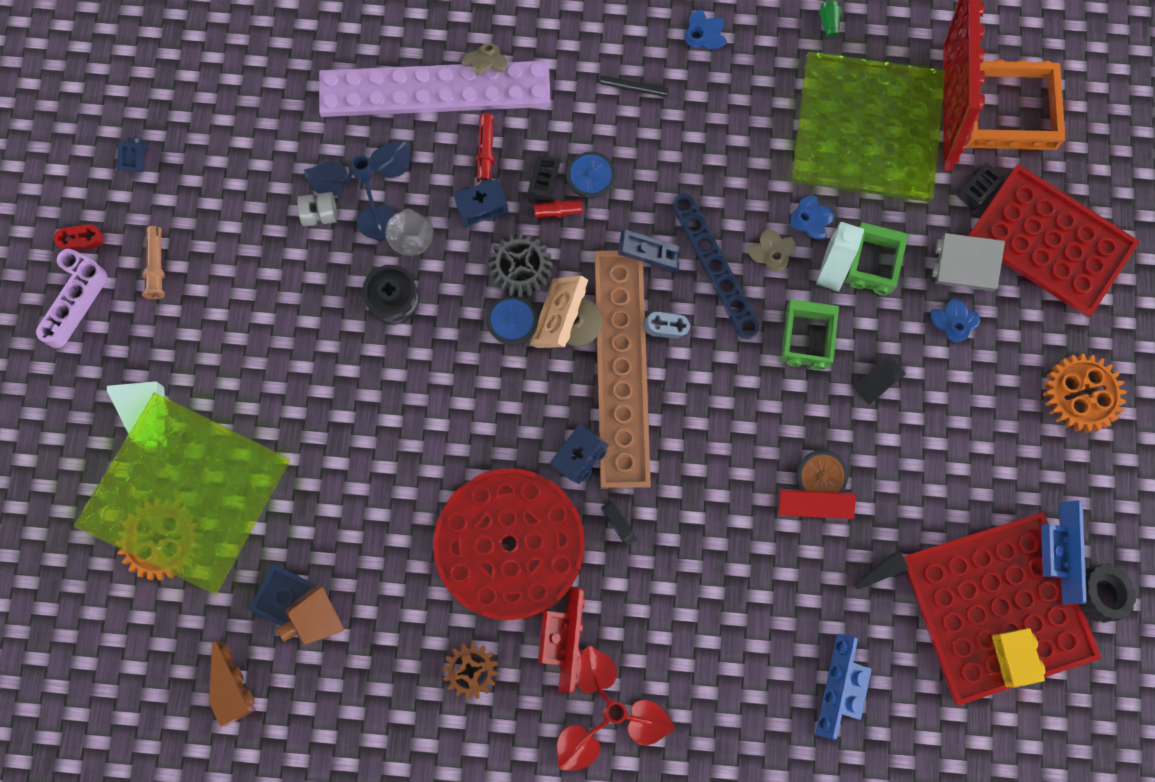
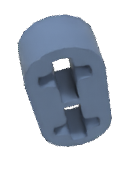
(666, 330)

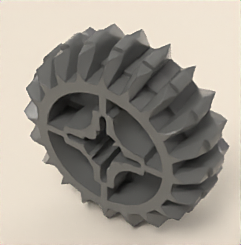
(506, 253)

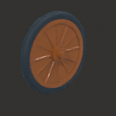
(822, 472)

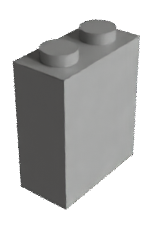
(968, 262)

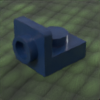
(131, 154)

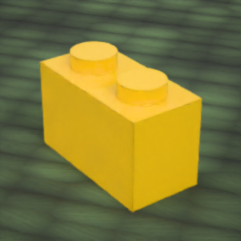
(1019, 658)

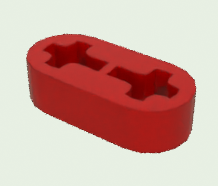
(78, 236)

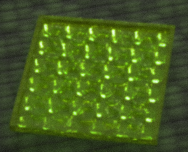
(868, 126)
(183, 493)

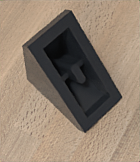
(879, 380)

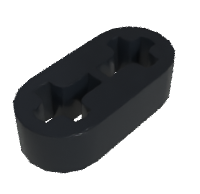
(618, 523)

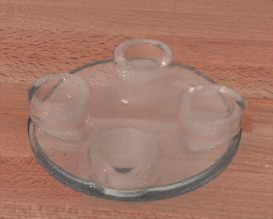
(408, 233)

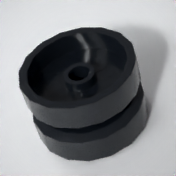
(387, 281)

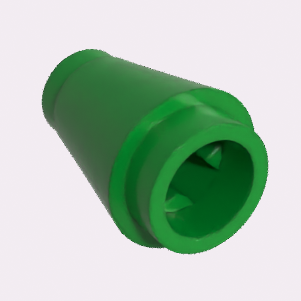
(830, 17)

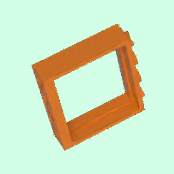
(1020, 138)

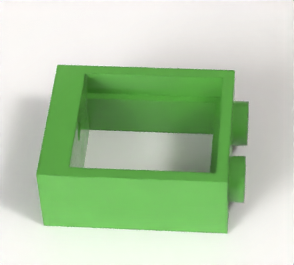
(885, 238)
(810, 311)

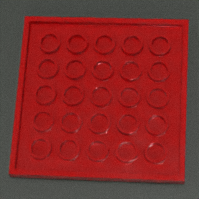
(962, 79)
(991, 588)

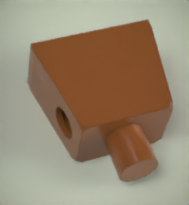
(311, 618)

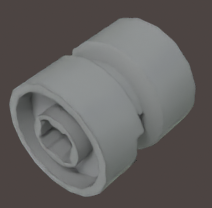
(325, 207)

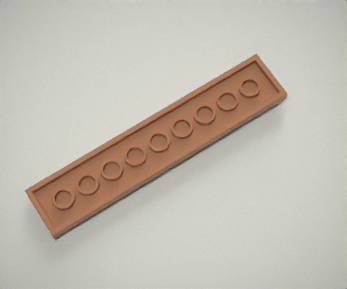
(622, 372)

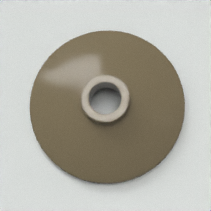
(588, 325)

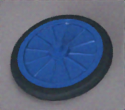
(591, 174)
(512, 320)

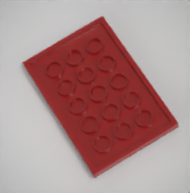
(1055, 240)

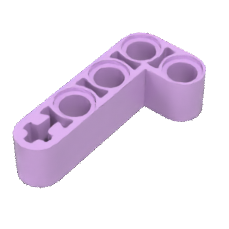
(67, 298)

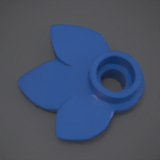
(706, 29)
(814, 215)
(954, 317)

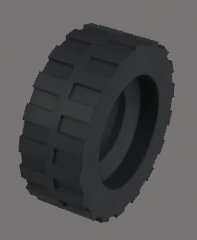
(1122, 592)

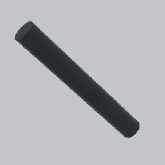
(634, 86)

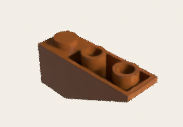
(227, 692)

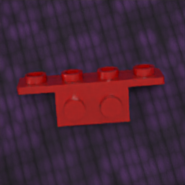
(561, 639)

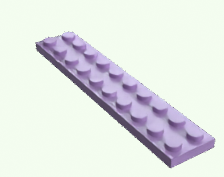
(432, 89)

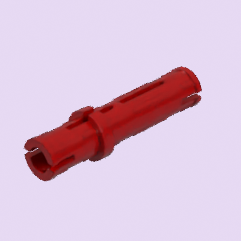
(485, 156)

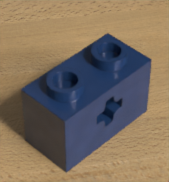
(472, 211)
(568, 459)

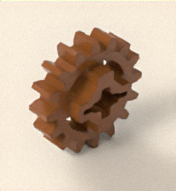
(474, 683)

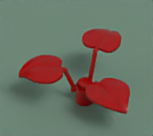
(647, 720)

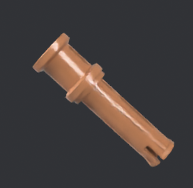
(153, 273)

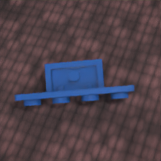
(1065, 552)
(844, 688)

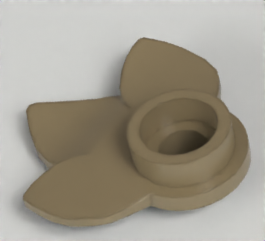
(484, 58)
(772, 247)

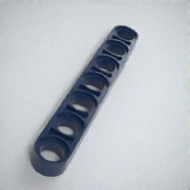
(715, 277)

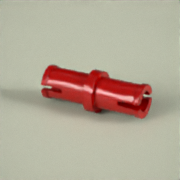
(558, 208)

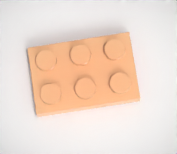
(559, 312)

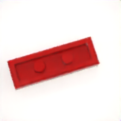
(816, 503)

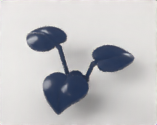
(330, 176)

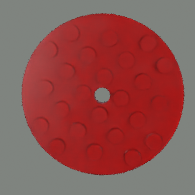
(515, 581)

